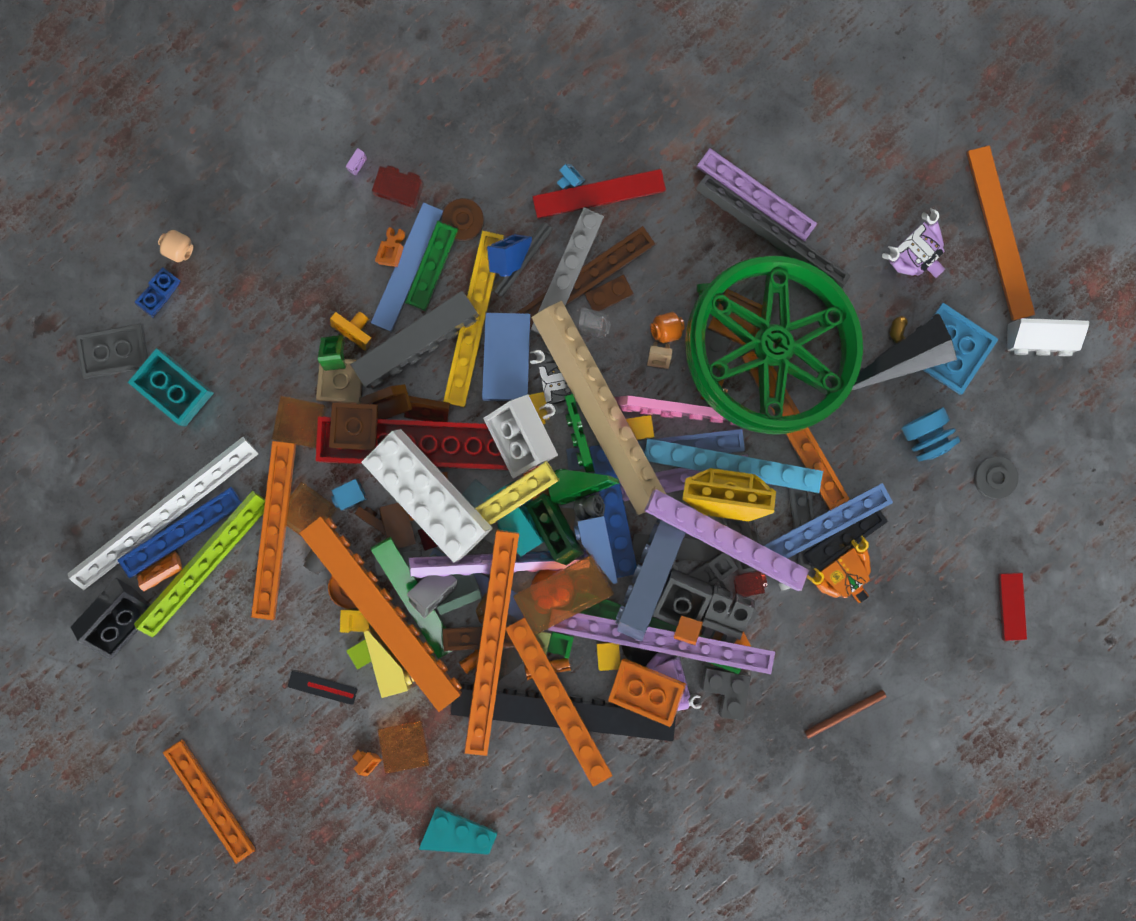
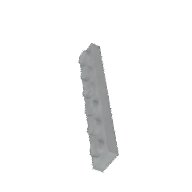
(572, 260)

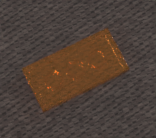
(563, 594)

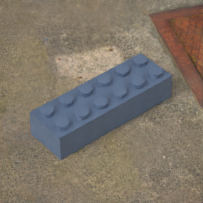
(649, 580)

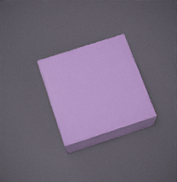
(356, 162)

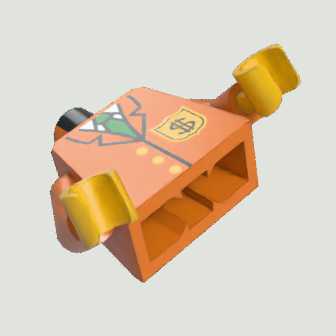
(846, 574)

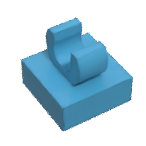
(571, 176)

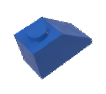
(508, 254)

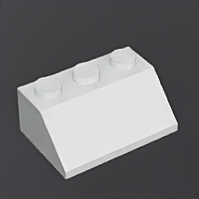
(1046, 336)
(520, 436)

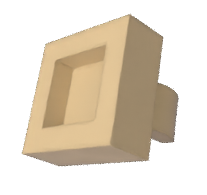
(659, 356)

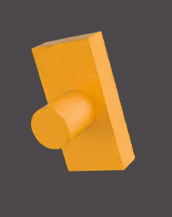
(352, 329)

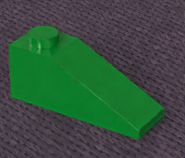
(577, 485)

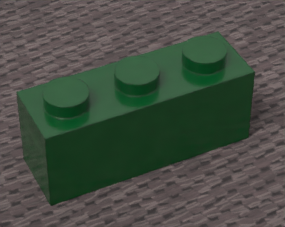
(554, 530)

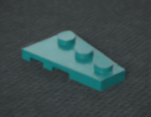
(457, 834)

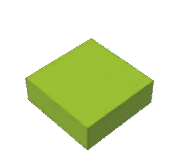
(359, 654)

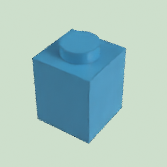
(348, 495)

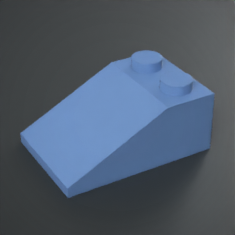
(596, 541)

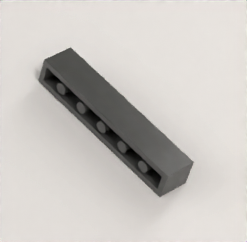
(415, 340)

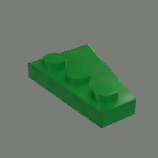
(578, 437)

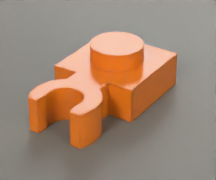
(391, 250)

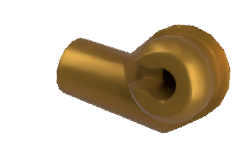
(897, 328)

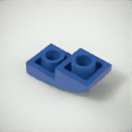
(158, 292)

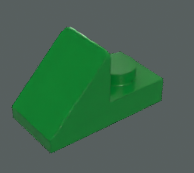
(331, 353)

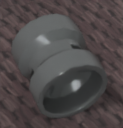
(593, 506)

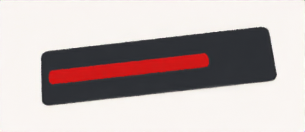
(322, 687)

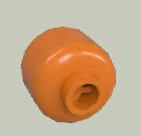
(667, 327)

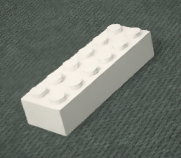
(426, 495)

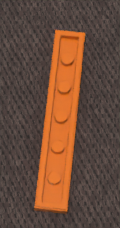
(209, 801)

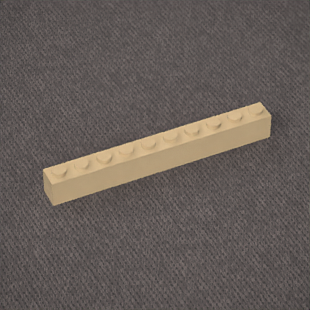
(597, 404)

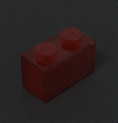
(397, 186)

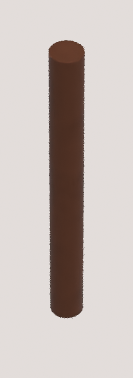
(848, 712)

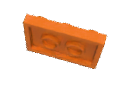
(647, 692)

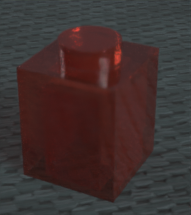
(750, 583)

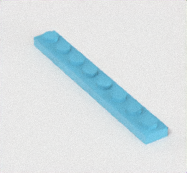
(703, 459)

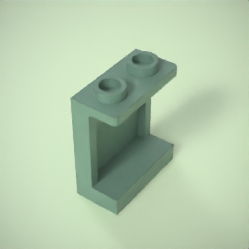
(466, 591)

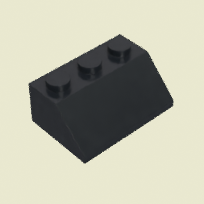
(110, 619)

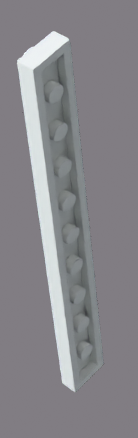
(163, 513)

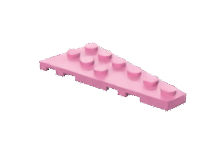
(668, 409)

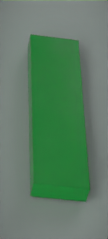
(431, 266)

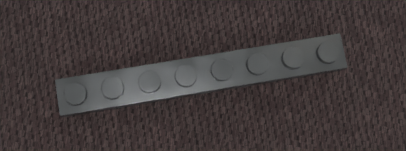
(769, 229)

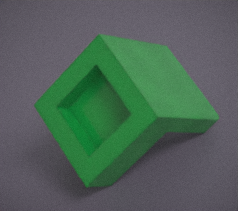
(560, 644)

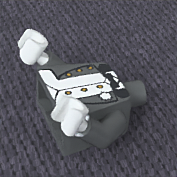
(553, 384)

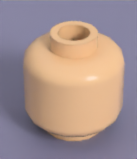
(175, 246)

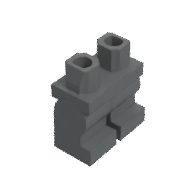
(724, 619)

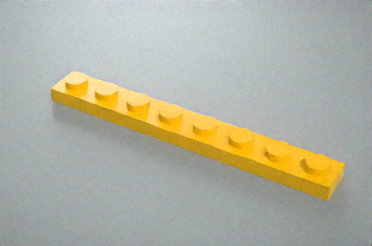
(469, 338)

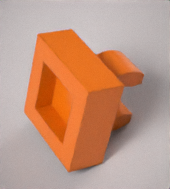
(366, 762)

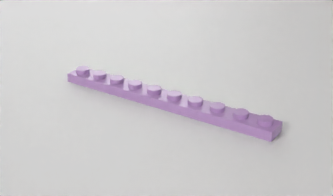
(664, 642)

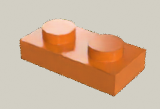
(159, 571)

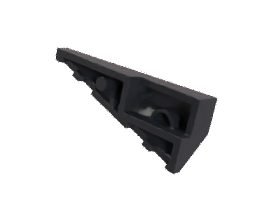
(921, 350)

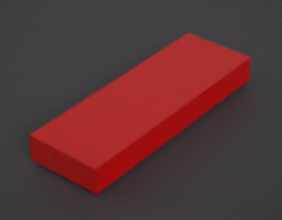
(1012, 606)

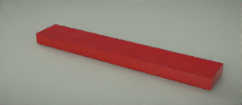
(599, 193)

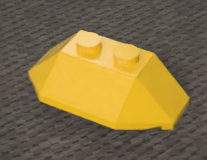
(729, 494)

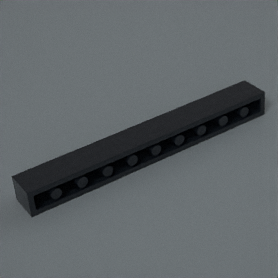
(596, 715)

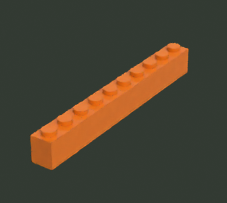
(381, 613)

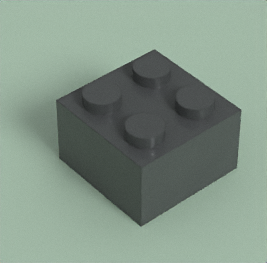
(683, 597)

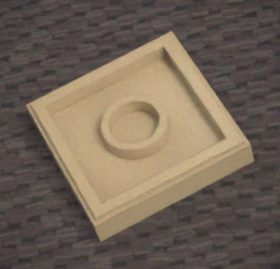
(339, 385)

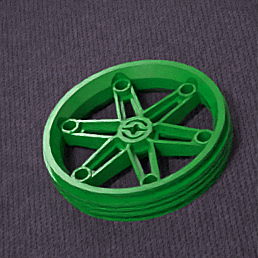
(838, 307)

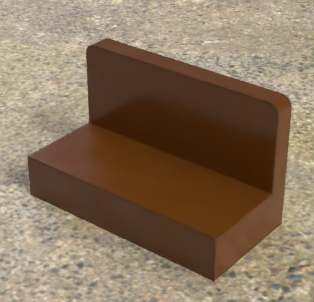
(390, 401)
(397, 525)

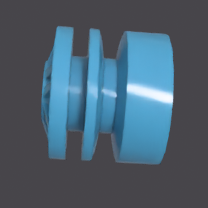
(931, 435)

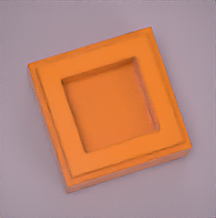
(688, 630)

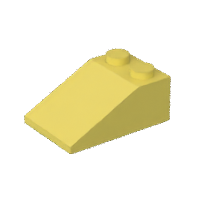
(389, 672)

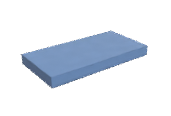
(506, 356)

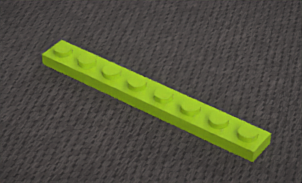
(201, 565)

